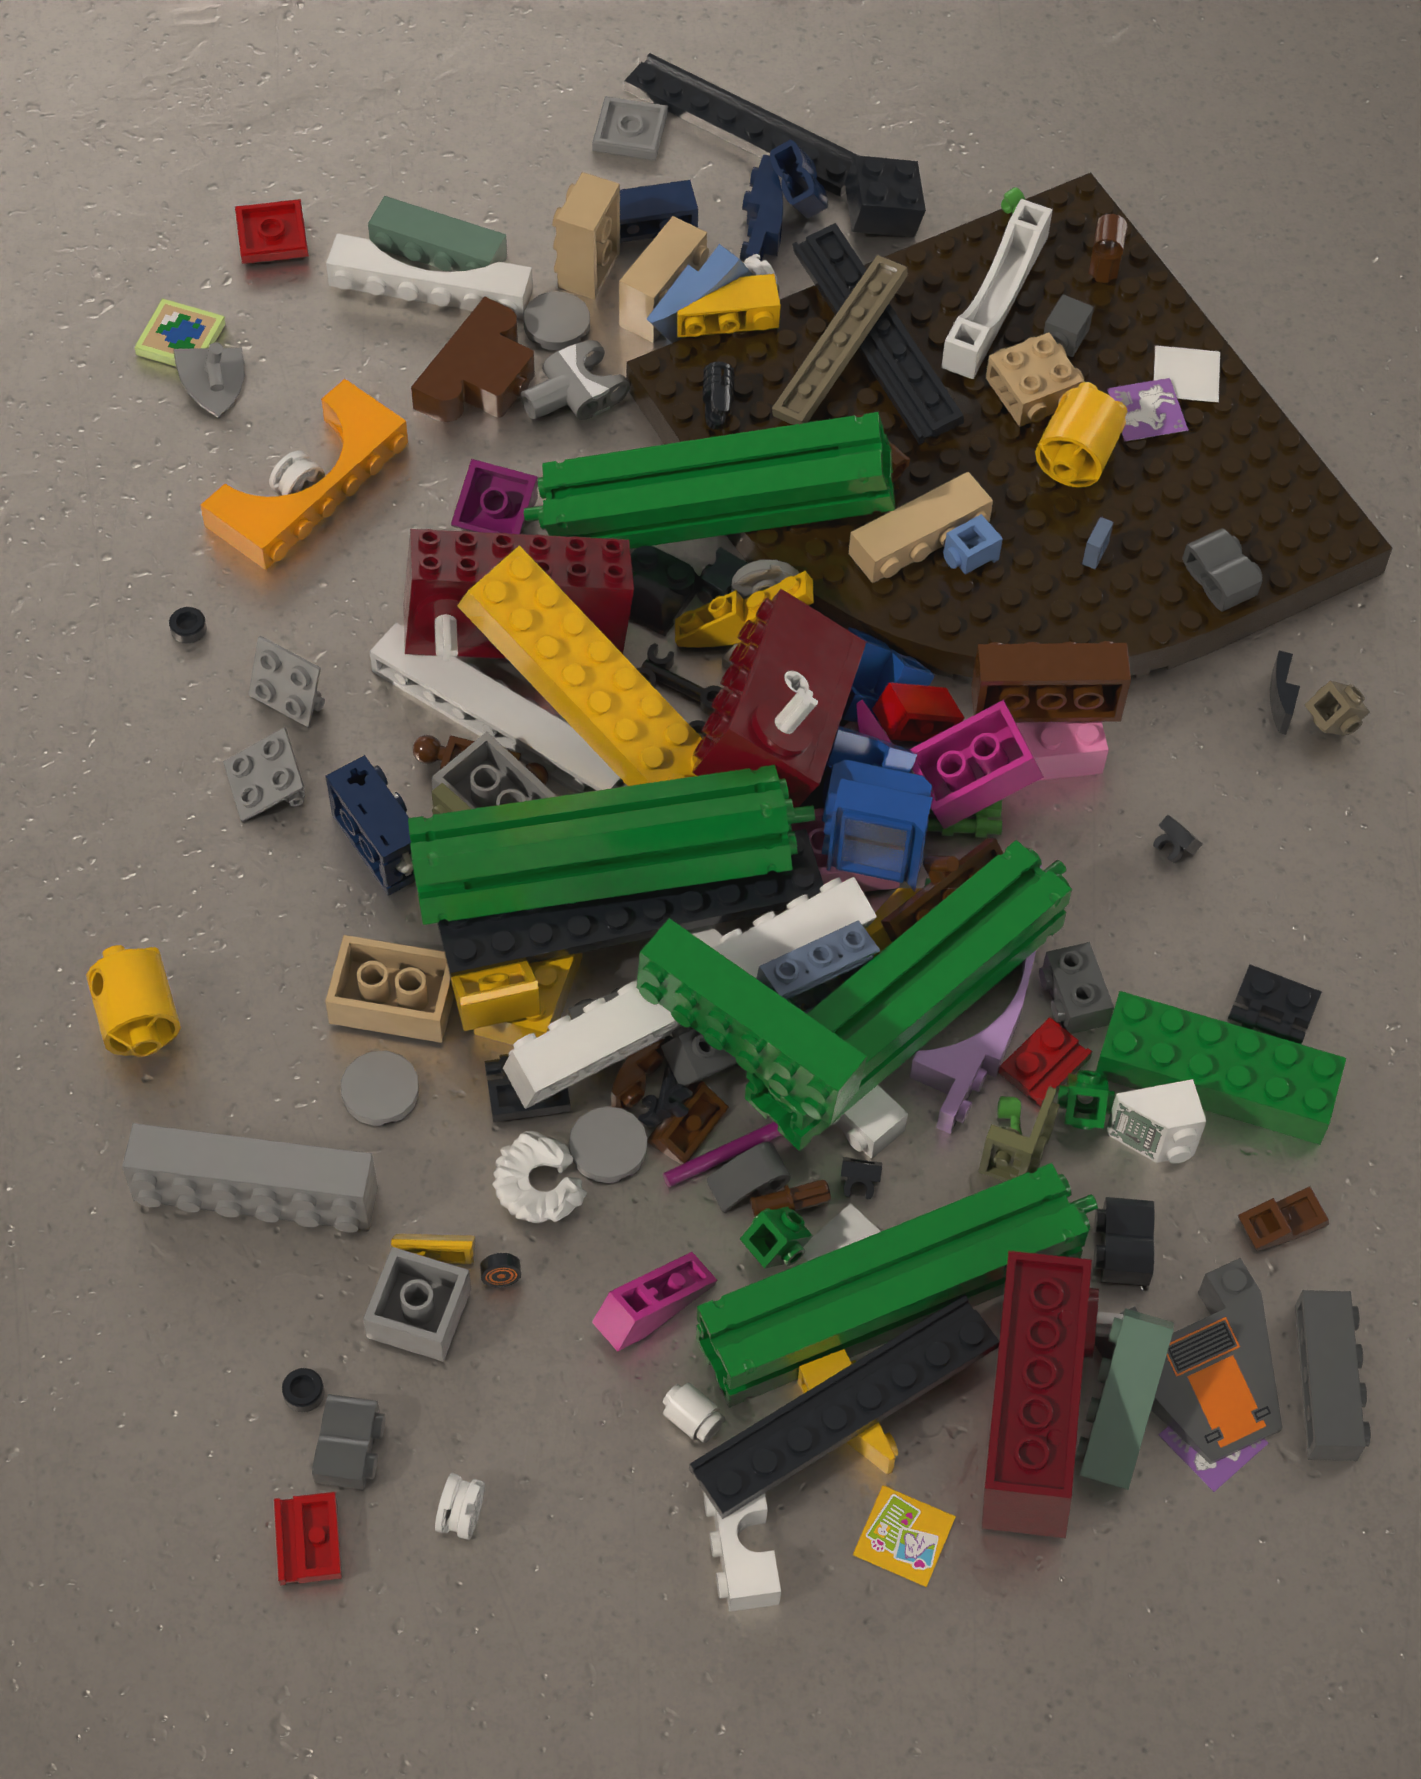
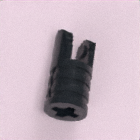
(717, 393)

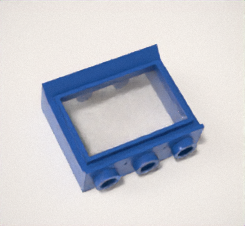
(876, 831)

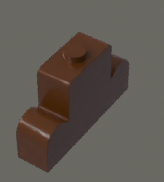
(477, 367)

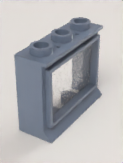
(819, 967)

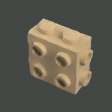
(1032, 377)

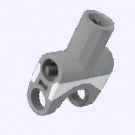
(574, 385)

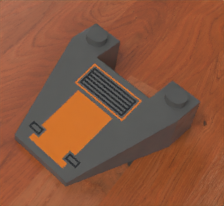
(1219, 1370)

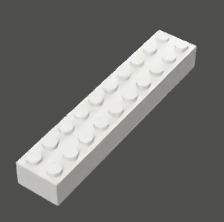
(630, 1023)

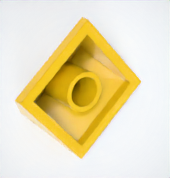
(496, 995)

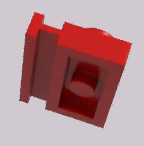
(1044, 1061)
(307, 1538)

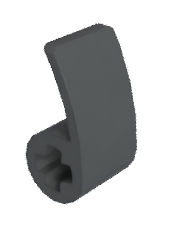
(750, 1171)

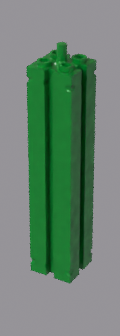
(721, 484)
(603, 843)
(931, 975)
(886, 1282)

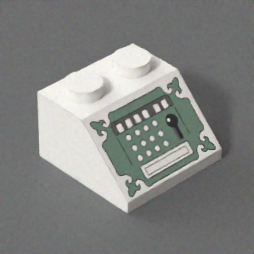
(1159, 1121)

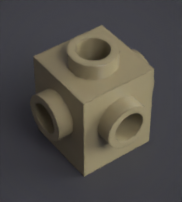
(1338, 708)

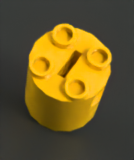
(1081, 436)
(133, 1001)

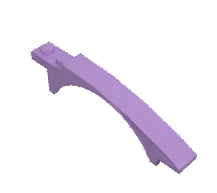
(965, 1065)

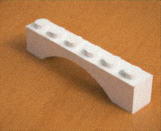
(363, 267)
(983, 318)

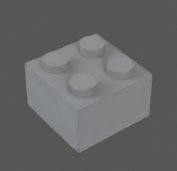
(417, 1304)

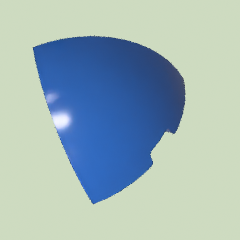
(878, 668)
(868, 750)

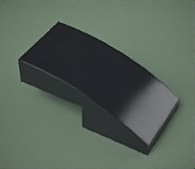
(1282, 694)

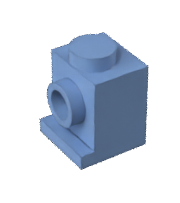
(972, 545)

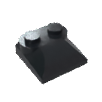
(661, 588)

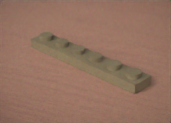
(840, 341)

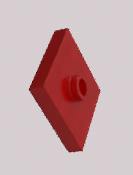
(271, 231)

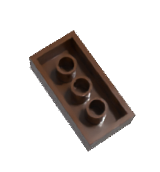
(1053, 680)

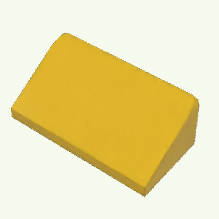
(444, 1248)

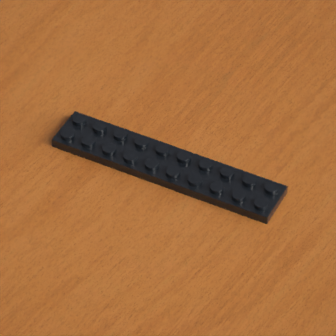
(611, 921)

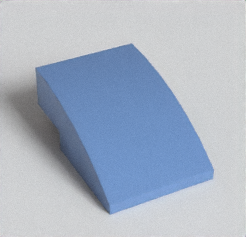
(692, 285)

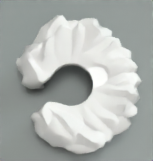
(513, 1184)

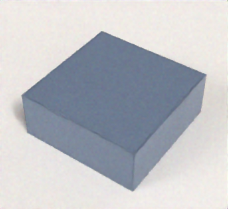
(1097, 543)

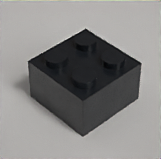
(884, 196)

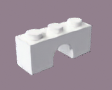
(747, 1576)

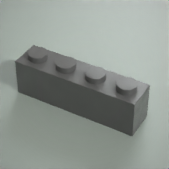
(1331, 1375)

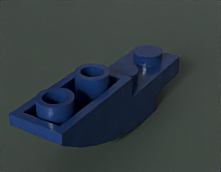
(764, 212)

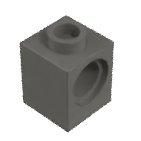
(1069, 323)

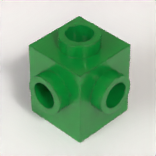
(1090, 1112)
(777, 1237)

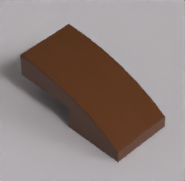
(1283, 1220)

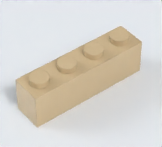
(917, 527)

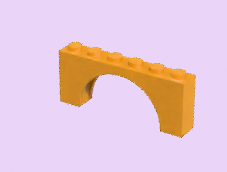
(271, 525)

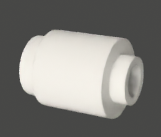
(692, 1412)

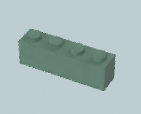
(434, 237)
(1125, 1399)

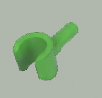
(1011, 200)
(1010, 1109)

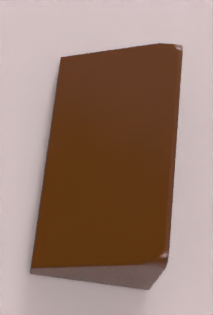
(683, 1135)

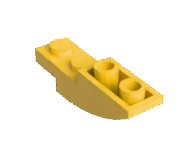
(724, 616)

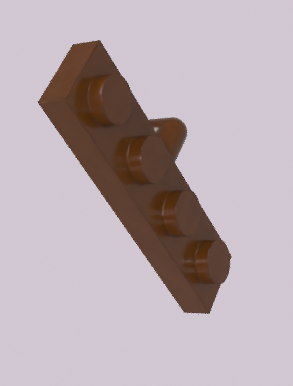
(941, 885)

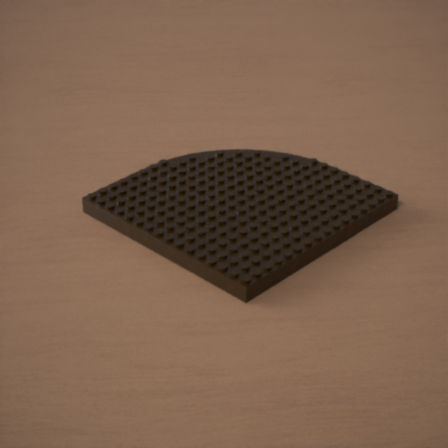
(1231, 470)

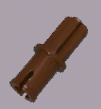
(794, 1198)

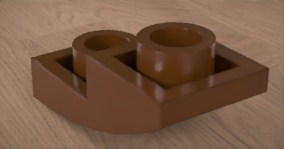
(631, 1080)

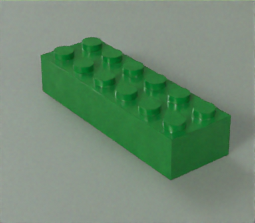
(749, 1022)
(1232, 1067)

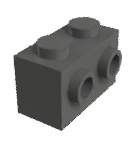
(1076, 988)
(693, 1057)

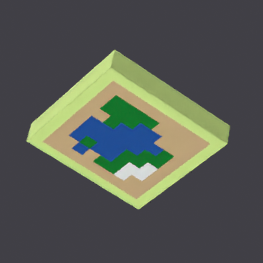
(177, 328)

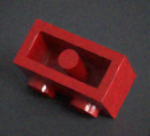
(916, 711)

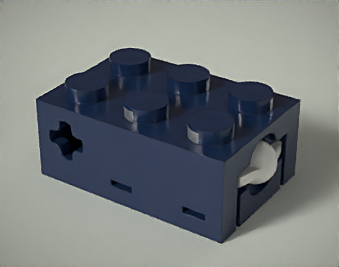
(373, 821)

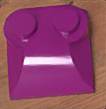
(494, 499)

